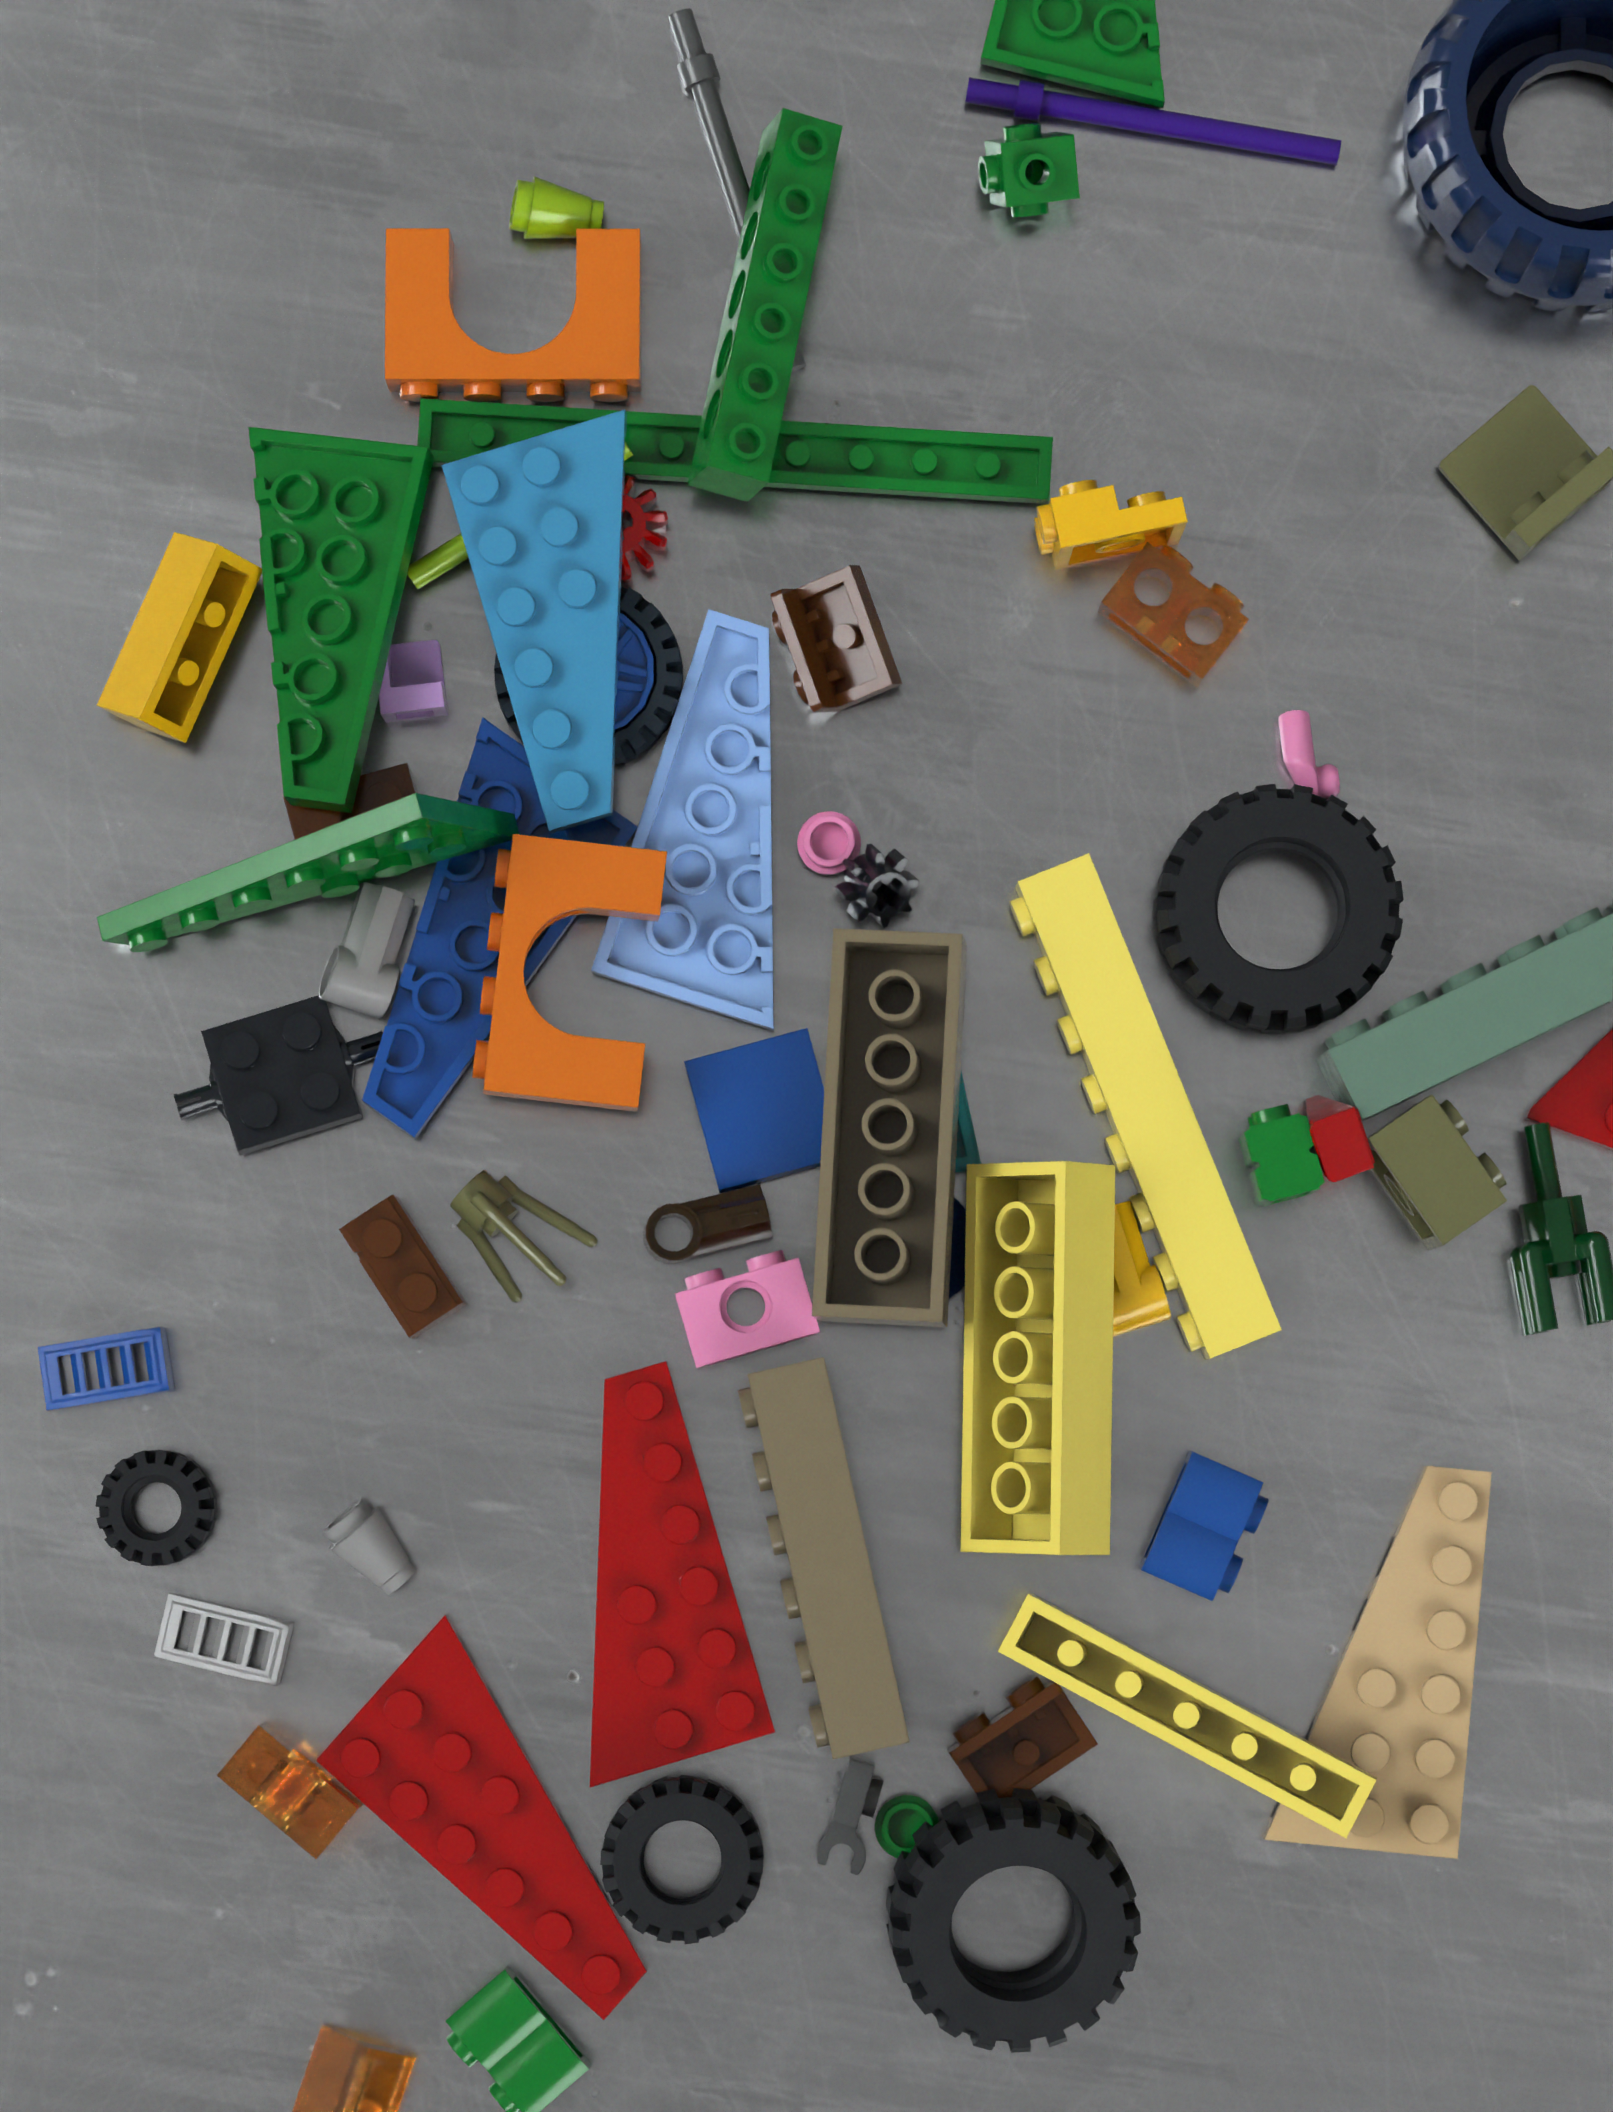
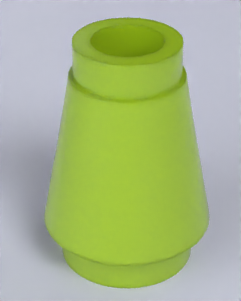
(552, 210)

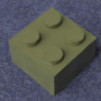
(1435, 1172)

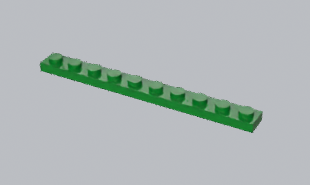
(804, 457)

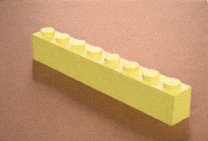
(1145, 1106)

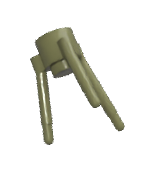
(487, 1207)

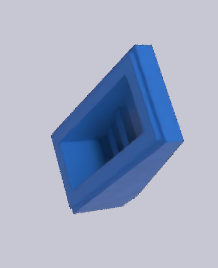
(157, 1363)

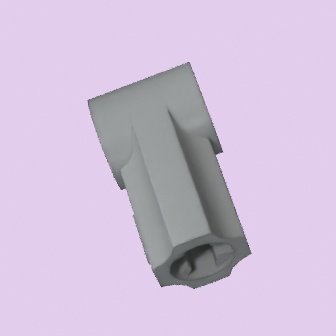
(363, 968)

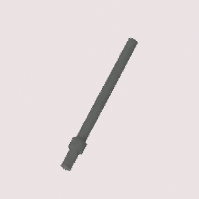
(700, 76)

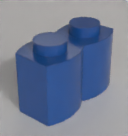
(1202, 1527)

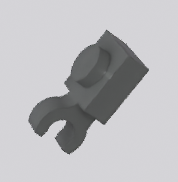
(856, 1796)

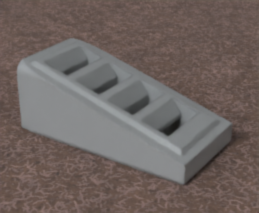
(274, 1653)

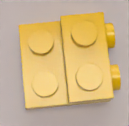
(1089, 527)

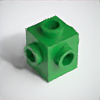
(1049, 172)

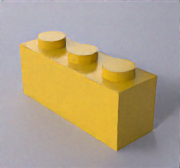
(180, 637)

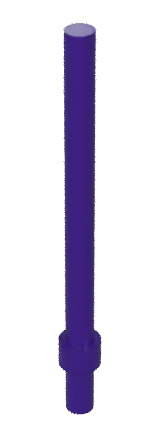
(1031, 100)

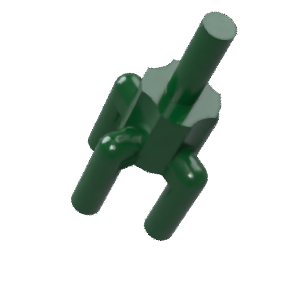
(1557, 1246)

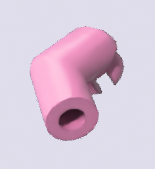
(1300, 756)

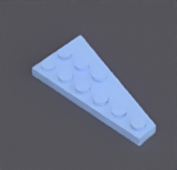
(715, 823)

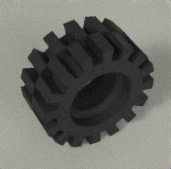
(117, 1501)

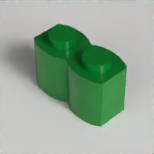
(516, 2045)

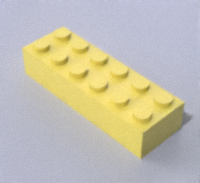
(1038, 1358)

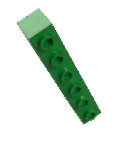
(765, 305)

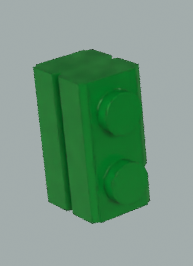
(1279, 1155)

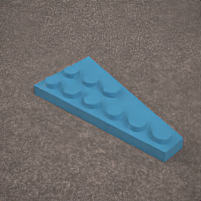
(548, 571)

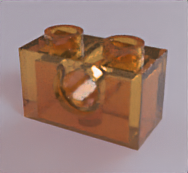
(290, 1789)

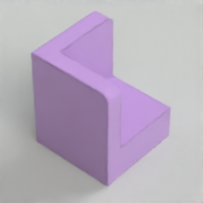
(413, 682)

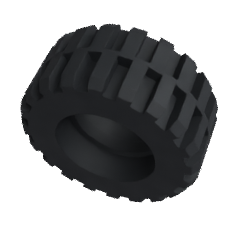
(1328, 838)
(1026, 2001)

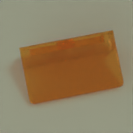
(352, 2076)

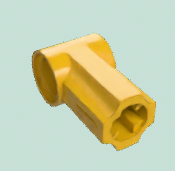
(1137, 1284)

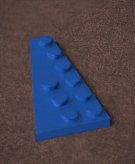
(440, 988)

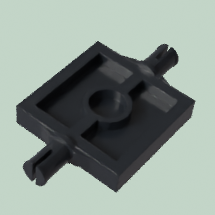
(280, 1075)

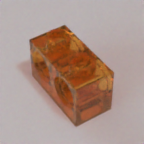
(1163, 626)

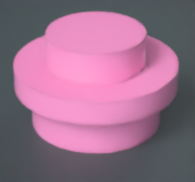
(827, 841)

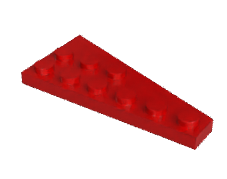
(668, 1625)
(464, 1795)

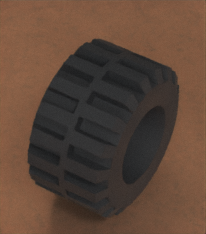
(672, 1916)

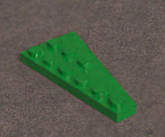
(1080, 44)
(334, 573)
(323, 863)

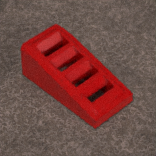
(1338, 1138)

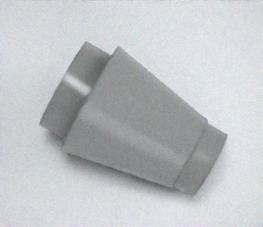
(369, 1545)

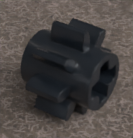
(889, 898)

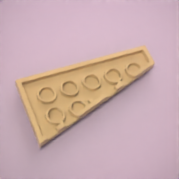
(1408, 1678)

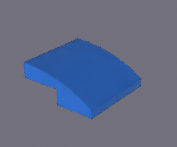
(760, 1109)

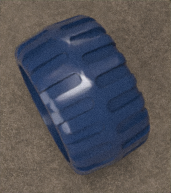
(1458, 157)

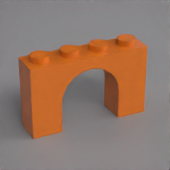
(591, 354)
(546, 884)

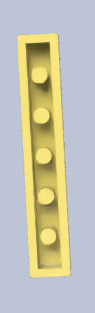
(1188, 1715)

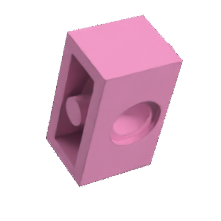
(785, 1319)

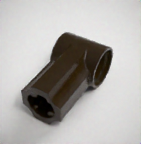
(714, 1224)

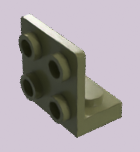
(1527, 471)

